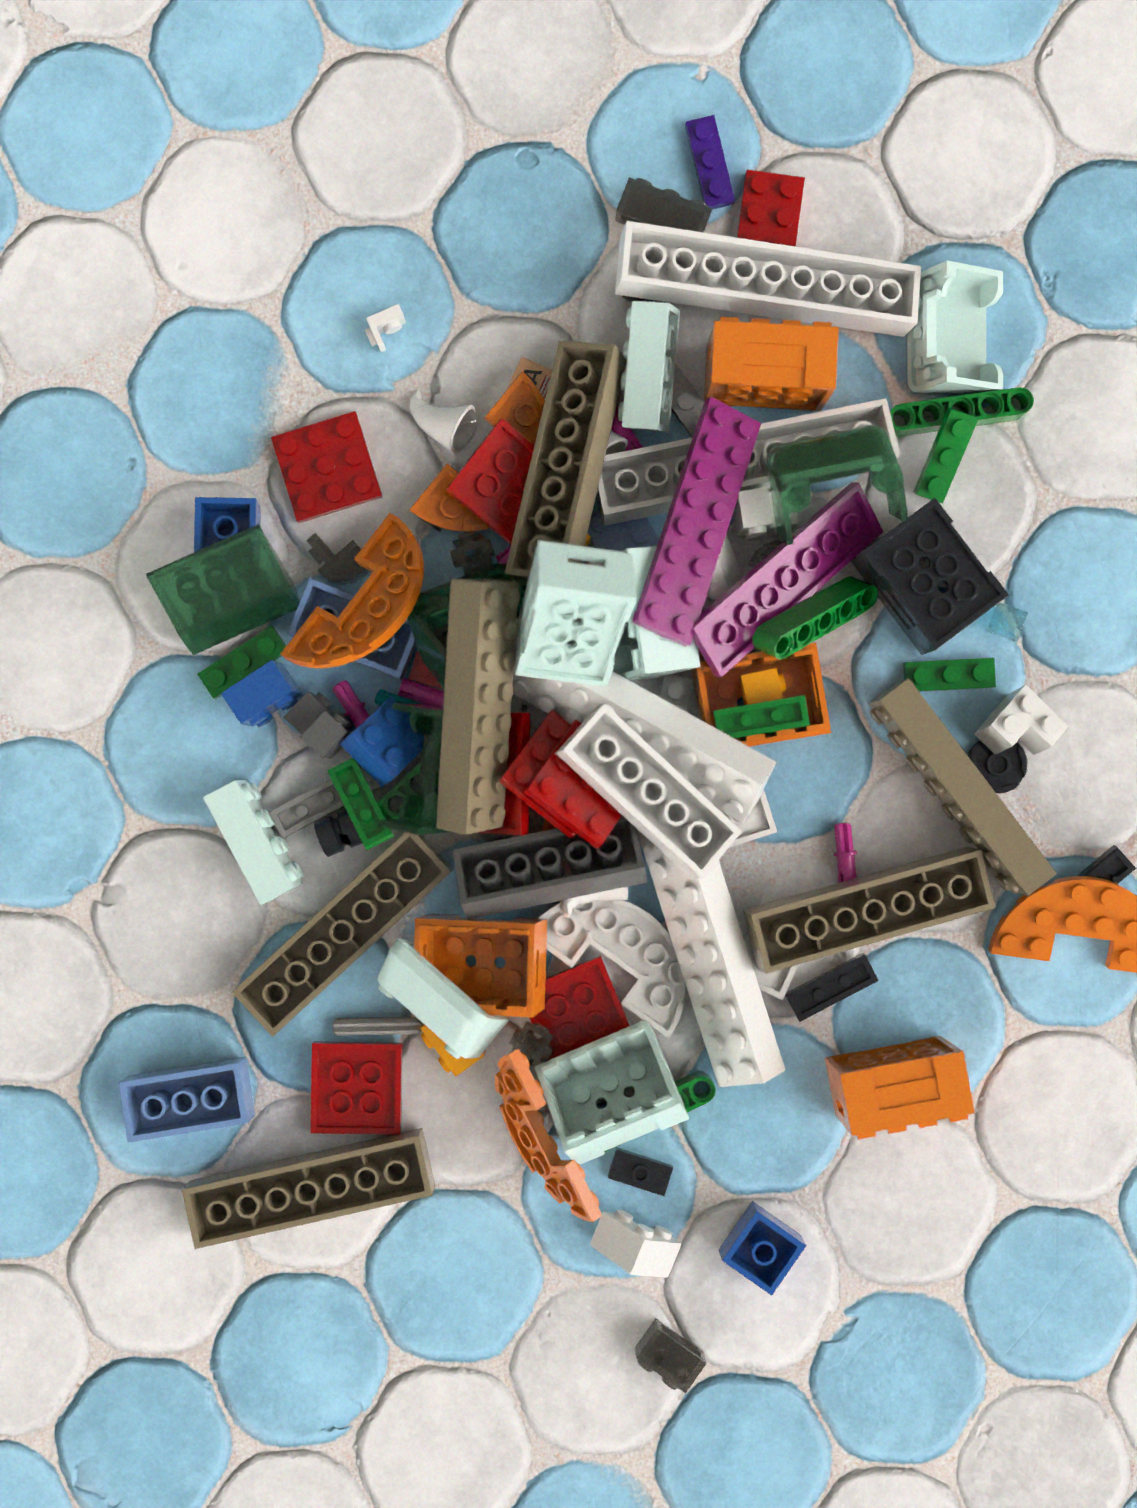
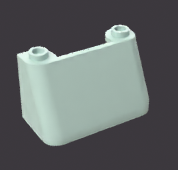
(950, 334)

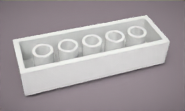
(649, 792)

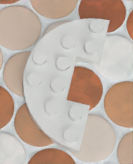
(634, 943)

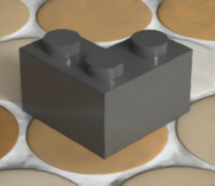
(319, 724)

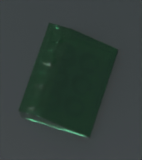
(225, 589)

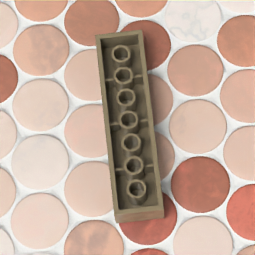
(567, 451)
(477, 704)
(961, 788)
(868, 909)
(342, 931)
(308, 1188)

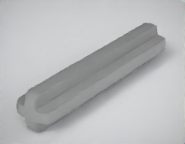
(376, 1026)

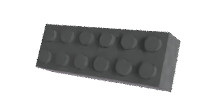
(545, 869)

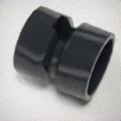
(336, 833)

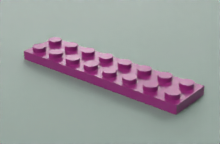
(697, 522)
(786, 577)

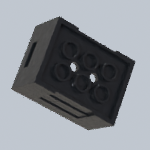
(912, 591)

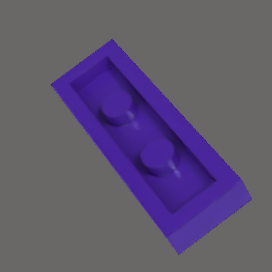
(709, 162)

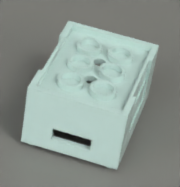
(556, 594)
(642, 652)
(604, 1071)

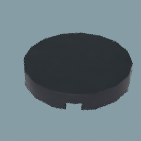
(1001, 770)

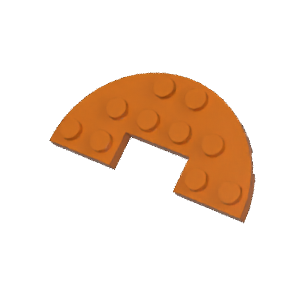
(522, 409)
(376, 608)
(1071, 907)
(539, 1150)

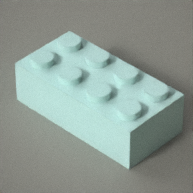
(649, 366)
(254, 840)

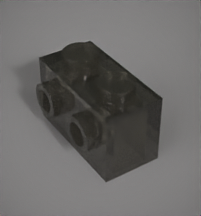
(669, 1356)

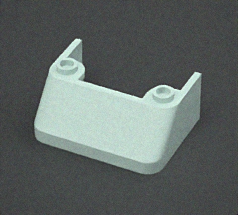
(437, 1002)

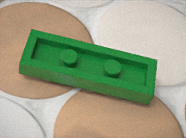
(945, 455)
(242, 661)
(951, 674)
(762, 717)
(359, 803)

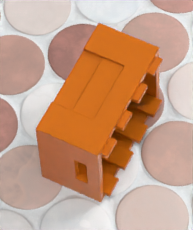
(771, 363)
(801, 678)
(504, 991)
(900, 1086)

